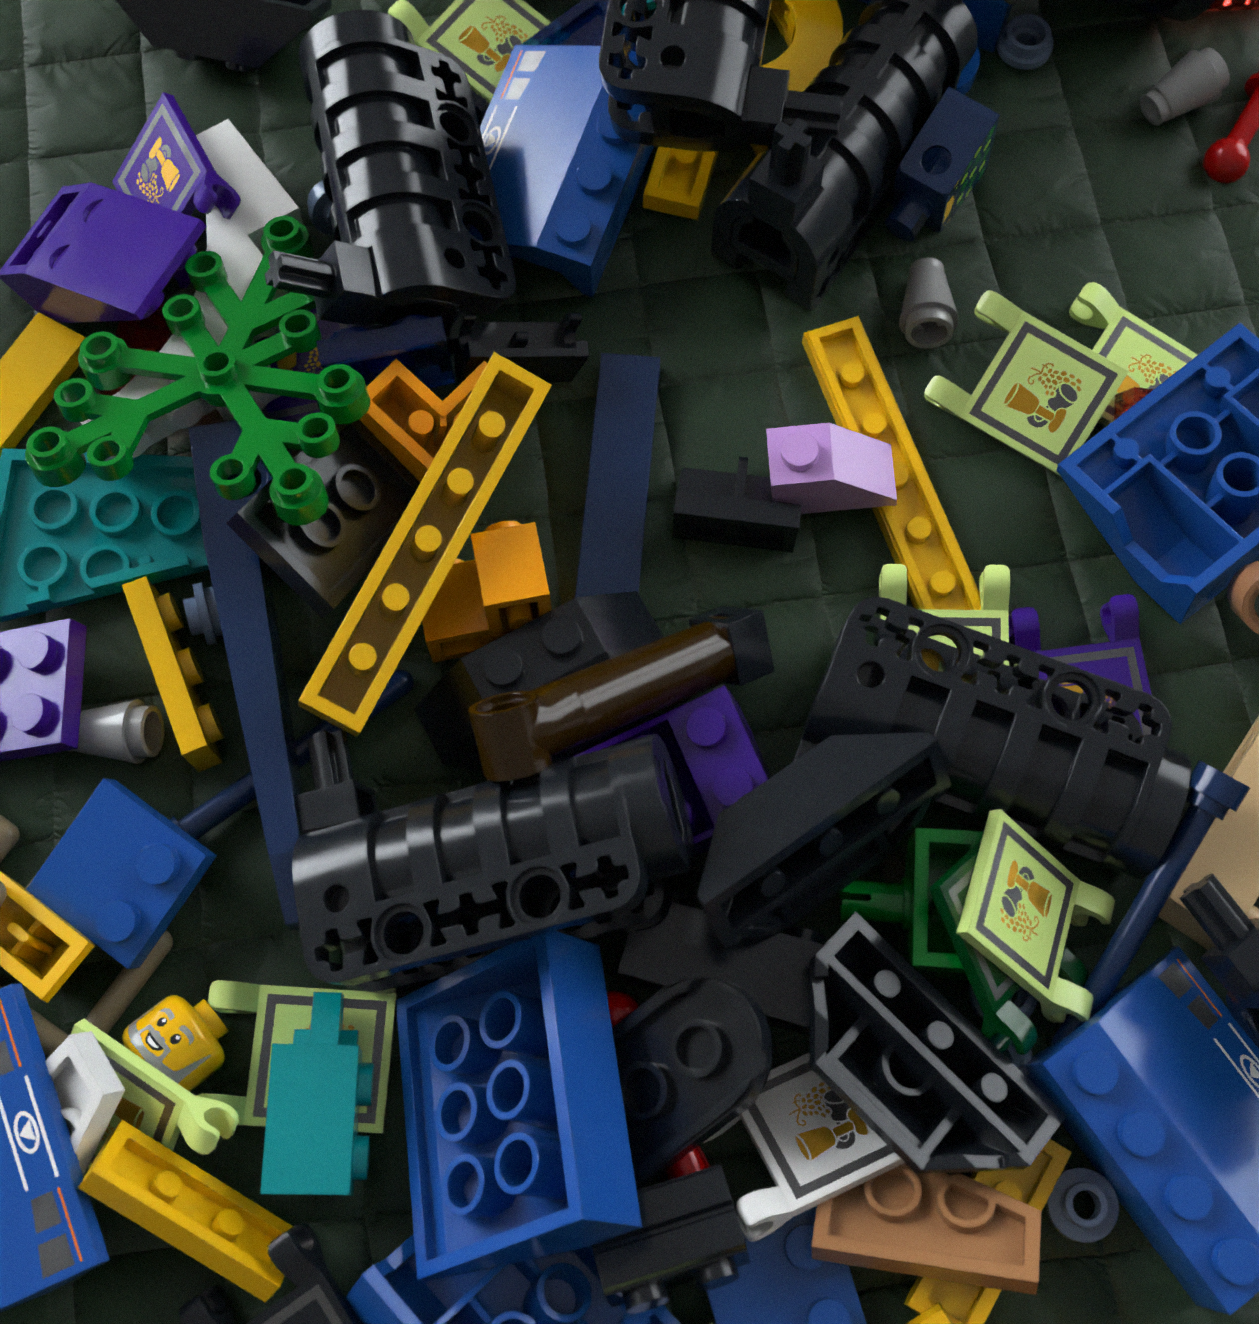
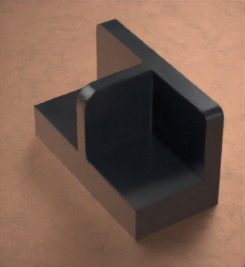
(733, 510)

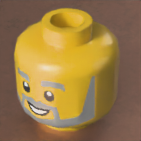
(178, 1040)

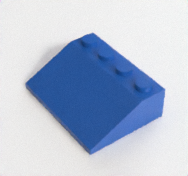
(514, 1109)

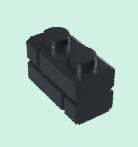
(684, 1238)

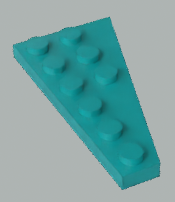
(94, 532)

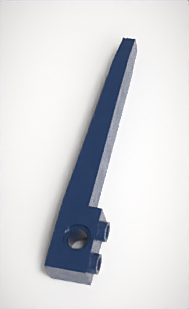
(254, 656)

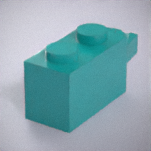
(315, 1107)

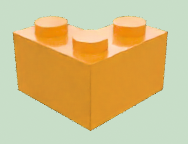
(411, 417)
(488, 594)

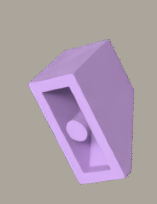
(829, 468)

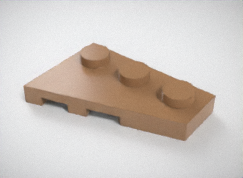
(932, 1230)

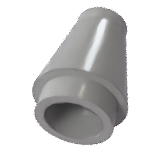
(1186, 86)
(928, 305)
(122, 731)

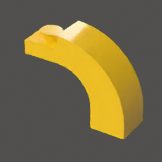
(812, 35)

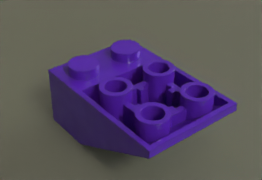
(100, 255)
(711, 756)

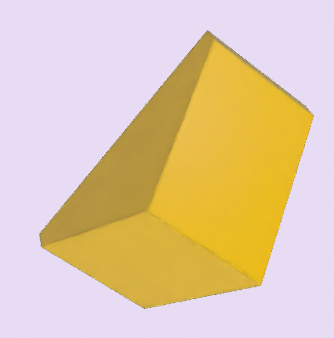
(37, 942)

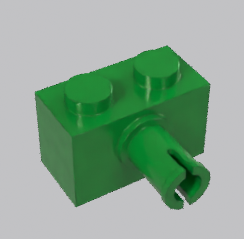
(910, 903)

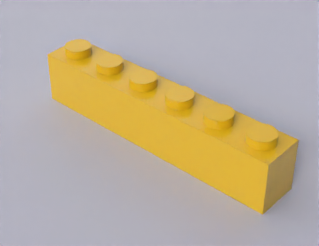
(424, 546)

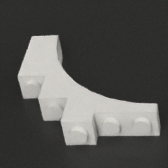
(241, 252)

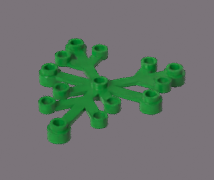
(222, 378)

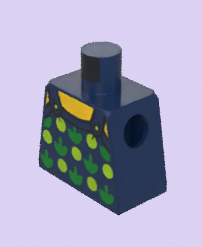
(942, 165)

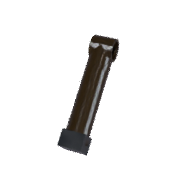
(526, 728)

